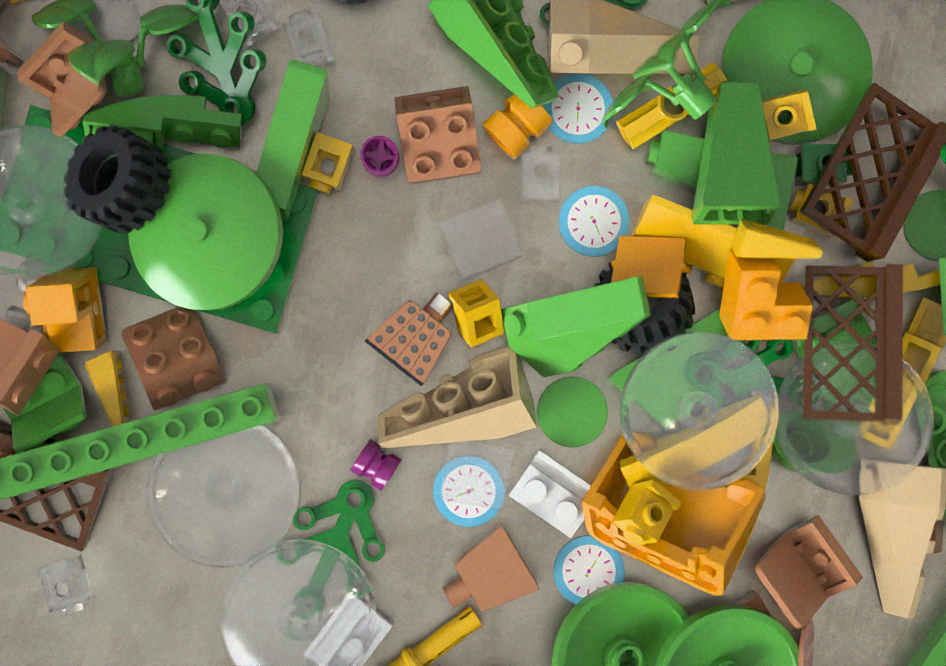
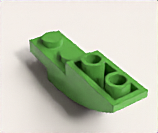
(169, 117)

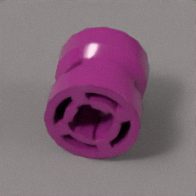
(379, 150)
(375, 464)

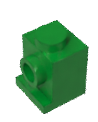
(810, 163)

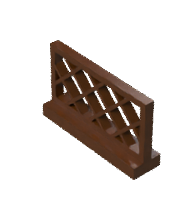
(898, 195)
(887, 351)
(98, 480)

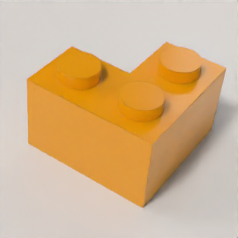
(761, 306)
(68, 309)

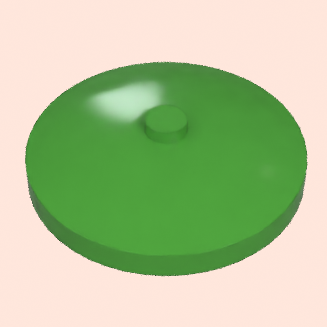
(798, 48)
(211, 236)
(618, 627)
(729, 638)

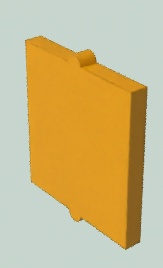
(655, 259)

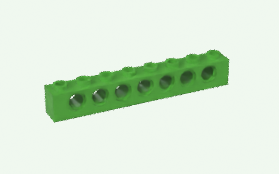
(137, 440)

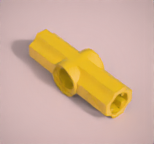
(653, 118)

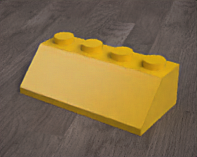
(706, 244)

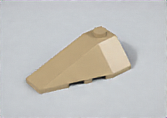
(607, 39)
(477, 404)
(900, 534)

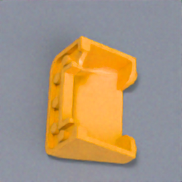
(701, 536)

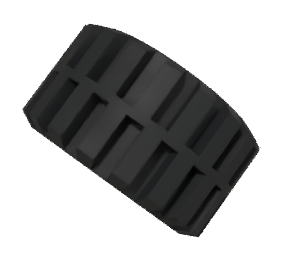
(117, 179)
(666, 318)

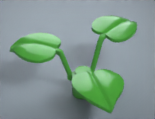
(116, 56)
(689, 90)

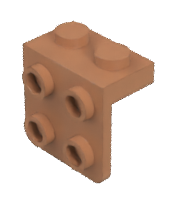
(54, 77)
(172, 356)
(23, 364)
(806, 570)

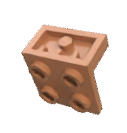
(438, 134)

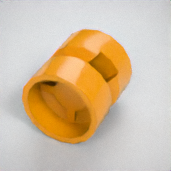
(515, 125)

